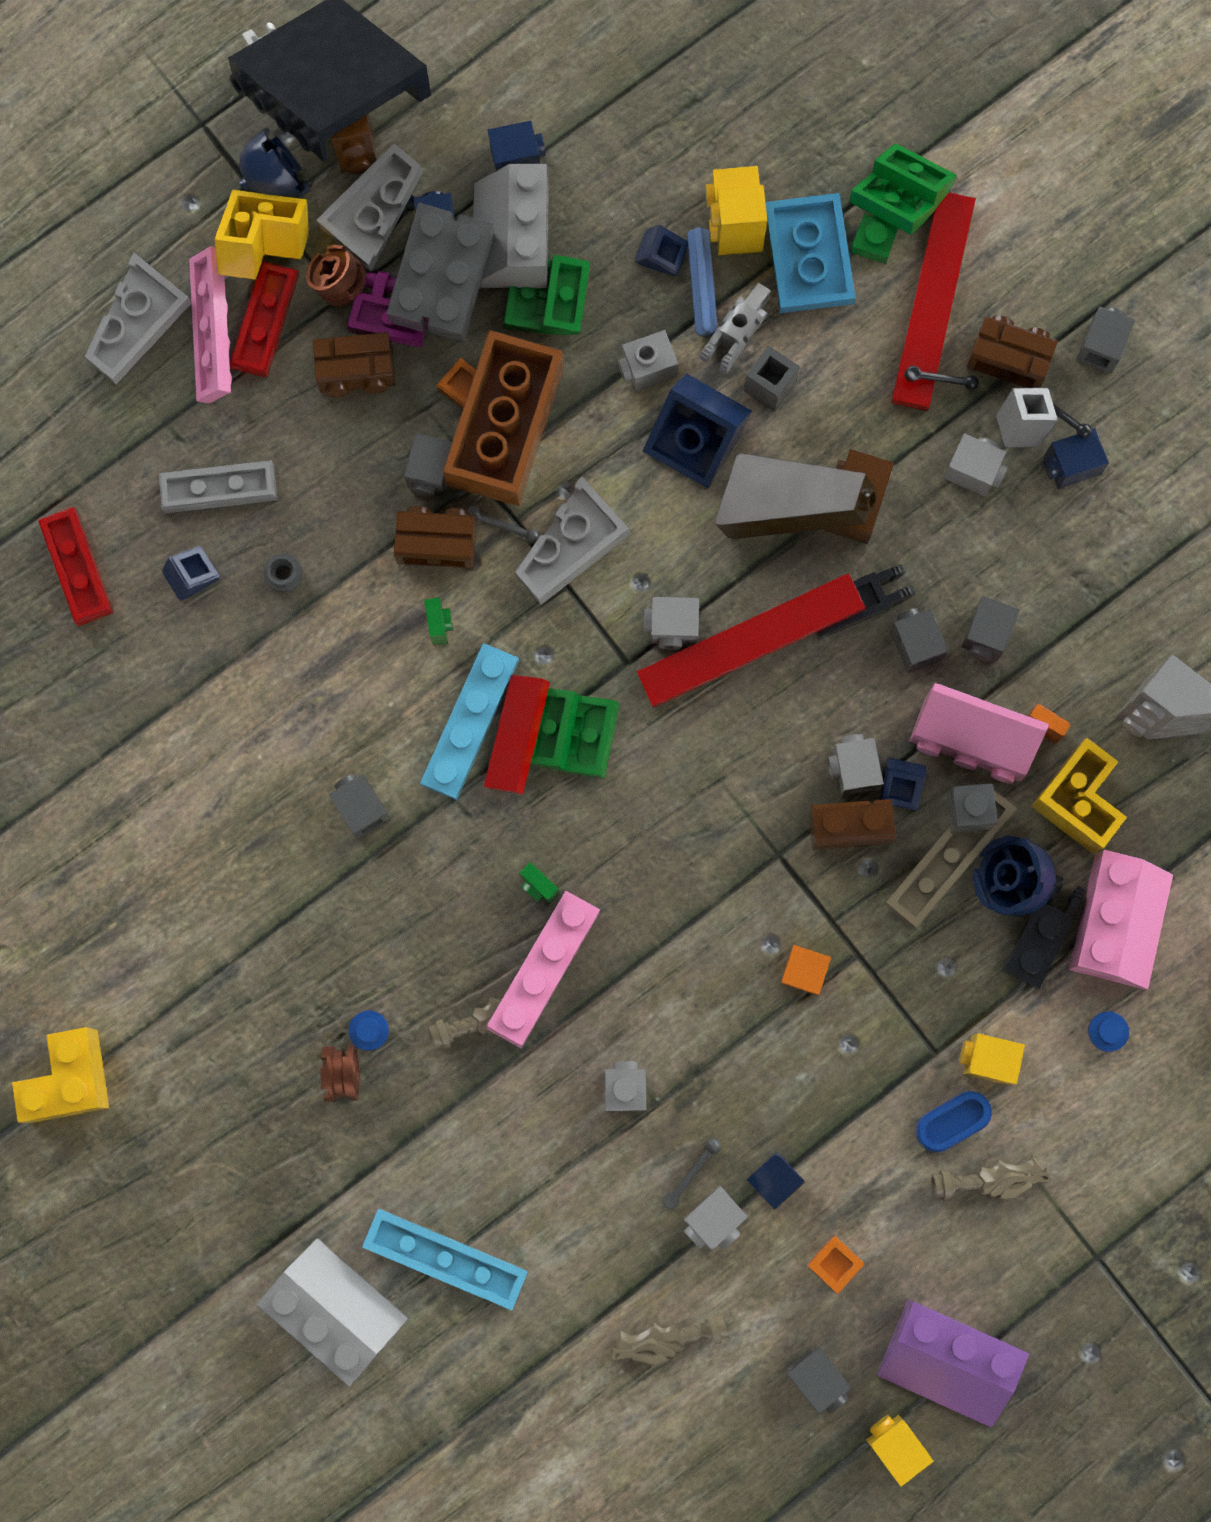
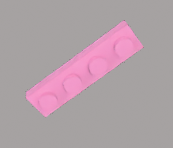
(209, 327)
(543, 969)

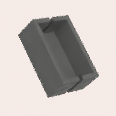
(441, 272)

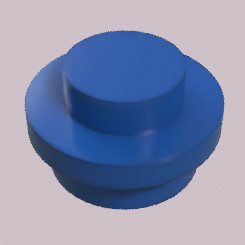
(368, 1030)
(1108, 1031)

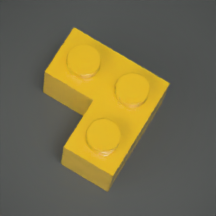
(737, 210)
(259, 227)
(1071, 798)
(75, 1081)

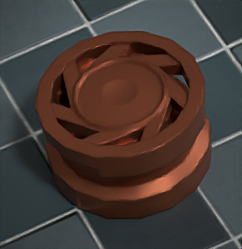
(336, 275)
(340, 1073)

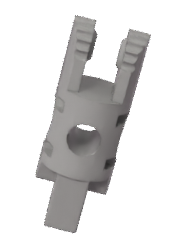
(738, 327)

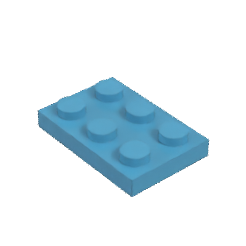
(809, 253)

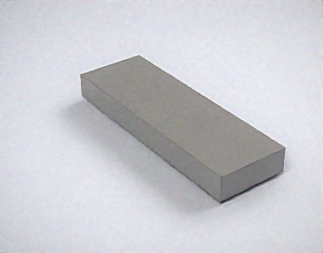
(217, 486)

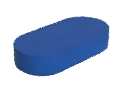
(953, 1121)

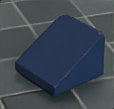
(661, 250)
(189, 572)
(903, 783)
(775, 1180)

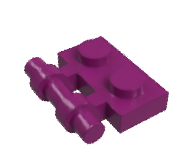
(371, 316)

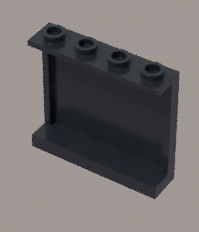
(325, 73)

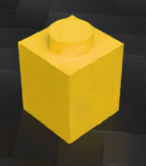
(992, 1059)
(898, 1448)

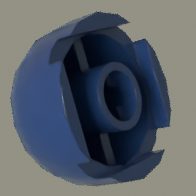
(270, 168)
(1014, 876)

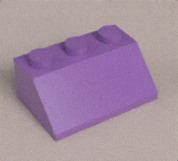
(952, 1363)

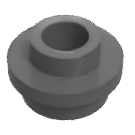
(280, 562)

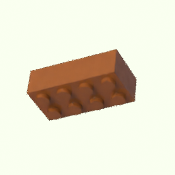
(504, 418)

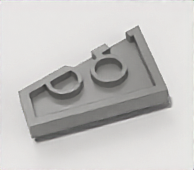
(372, 206)
(138, 317)
(575, 540)

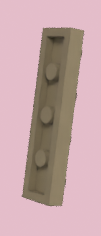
(942, 868)

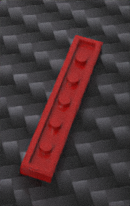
(934, 299)
(751, 640)

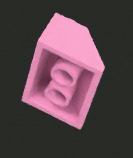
(977, 734)
(1121, 919)

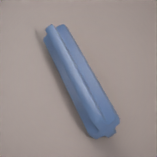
(702, 282)

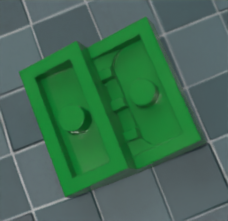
(903, 188)
(554, 308)
(575, 733)

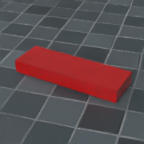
(264, 319)
(75, 566)
(517, 734)

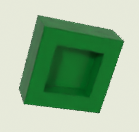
(874, 239)
(438, 621)
(537, 884)

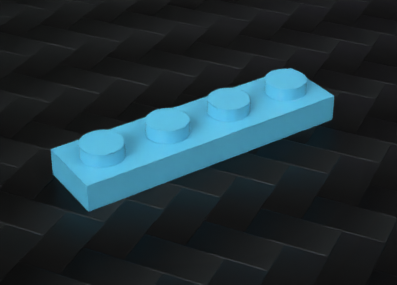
(469, 721)
(445, 1259)

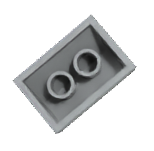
(518, 208)
(1169, 703)
(332, 1311)

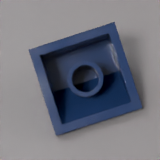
(696, 430)

